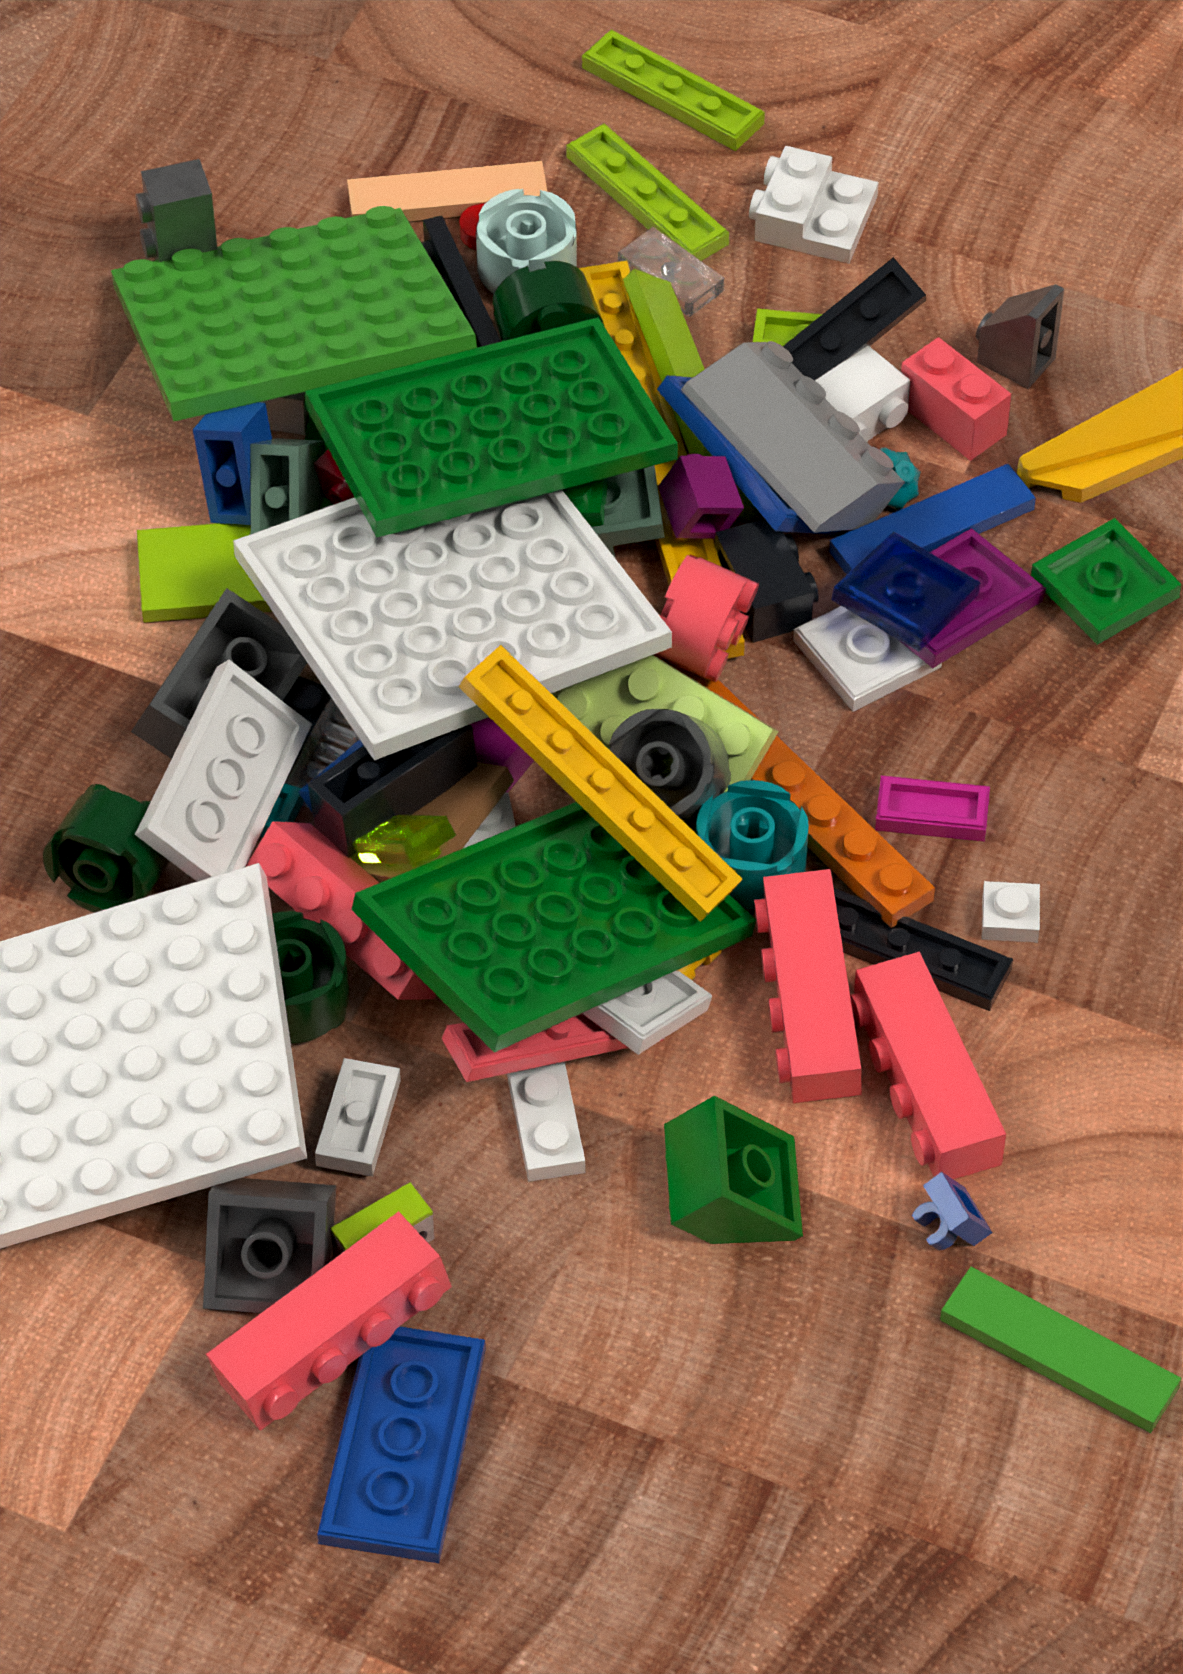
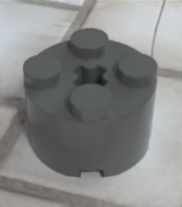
(697, 753)

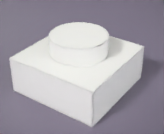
(1010, 911)

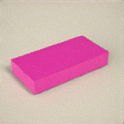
(932, 808)

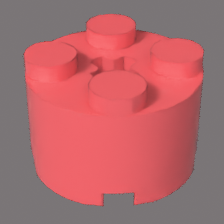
(705, 615)

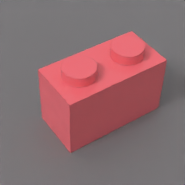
(956, 399)

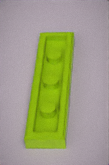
(673, 90)
(646, 192)

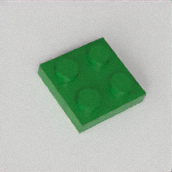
(1106, 581)

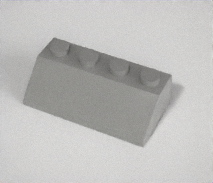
(795, 437)

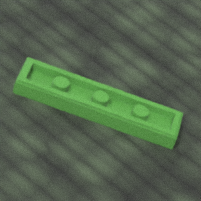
(1060, 1349)

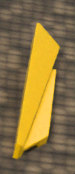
(1113, 445)

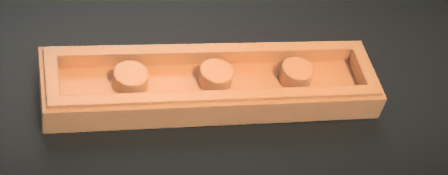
(444, 191)

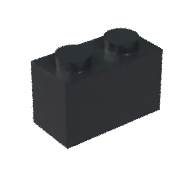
(772, 560)

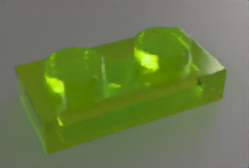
(405, 840)

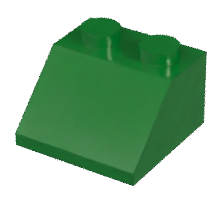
(731, 1176)

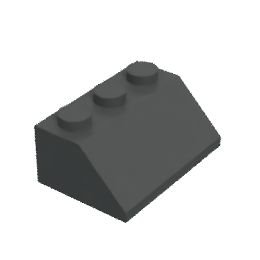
(232, 633)

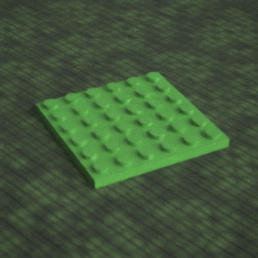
(289, 312)

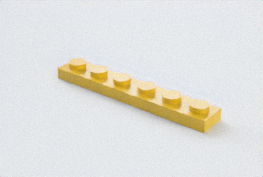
(600, 783)

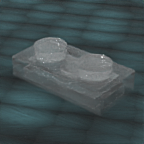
(691, 279)

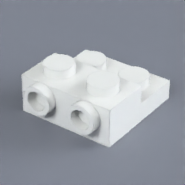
(811, 206)

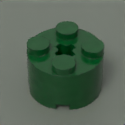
(542, 300)
(100, 853)
(311, 975)

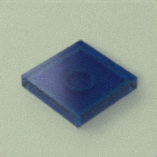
(906, 591)

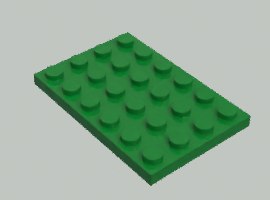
(489, 426)
(540, 925)

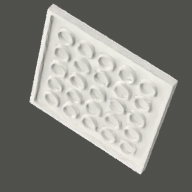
(416, 610)
(143, 1056)

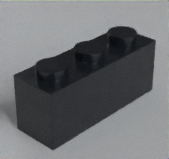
(368, 792)

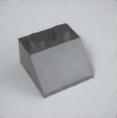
(264, 1240)

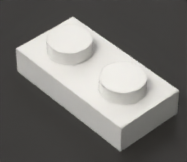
(358, 1117)

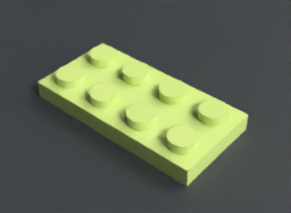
(653, 684)

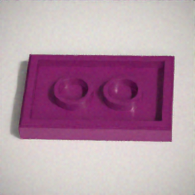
(1003, 595)

